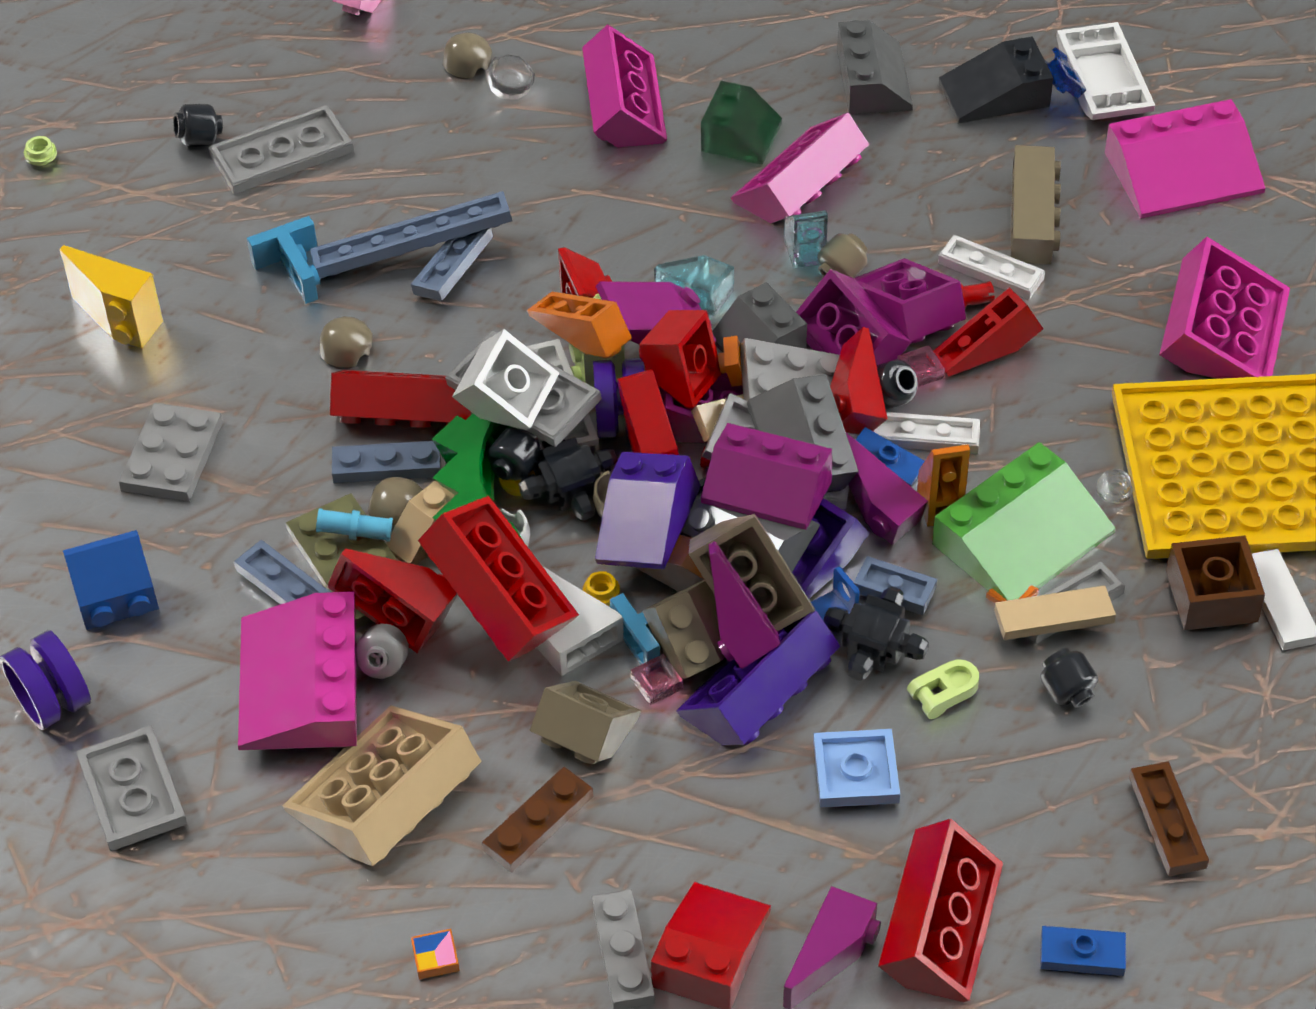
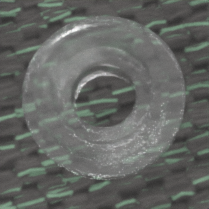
(1115, 486)

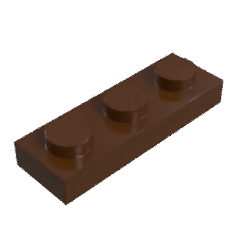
(1168, 818)
(537, 819)

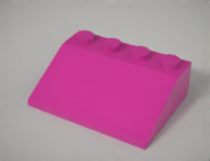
(1184, 158)
(1224, 315)
(299, 674)

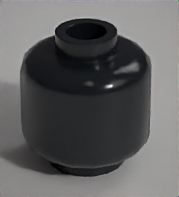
(197, 124)
(897, 383)
(514, 454)
(1069, 677)

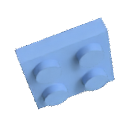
(856, 768)

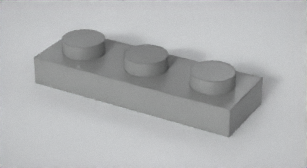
(623, 950)

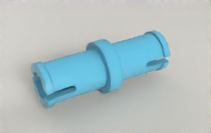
(354, 524)

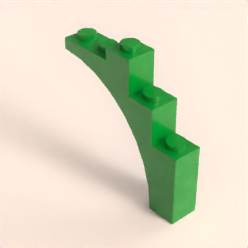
(467, 468)

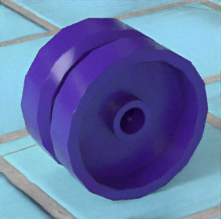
(611, 405)
(45, 679)

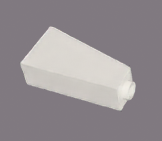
(585, 637)

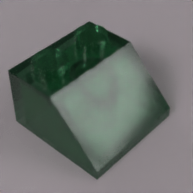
(739, 124)

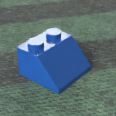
(111, 579)

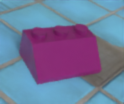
(839, 310)
(767, 476)

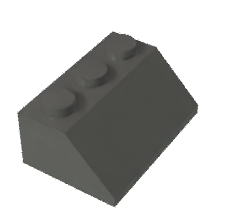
(872, 69)
(808, 413)
(789, 540)

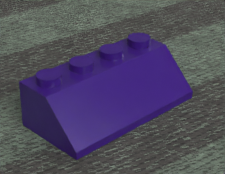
(740, 701)

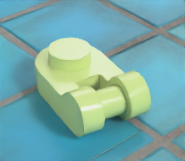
(955, 678)

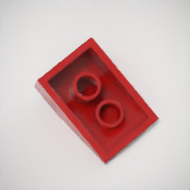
(395, 593)
(708, 946)

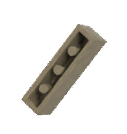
(1033, 204)

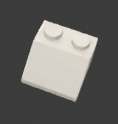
(506, 382)

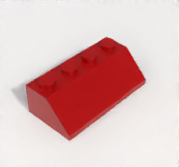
(393, 397)
(497, 577)
(941, 912)

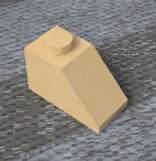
(416, 521)

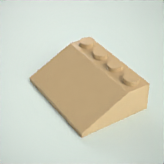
(385, 783)

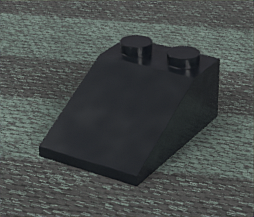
(999, 82)

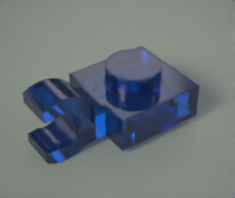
(1064, 76)

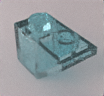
(805, 237)
(704, 275)

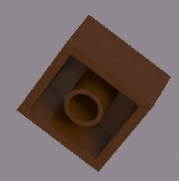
(1215, 582)

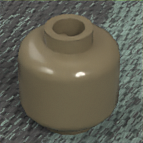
(843, 254)

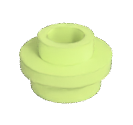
(40, 151)

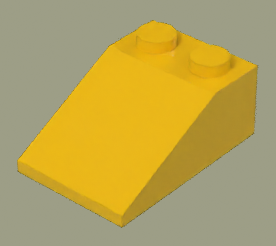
(114, 295)

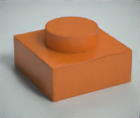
(730, 360)

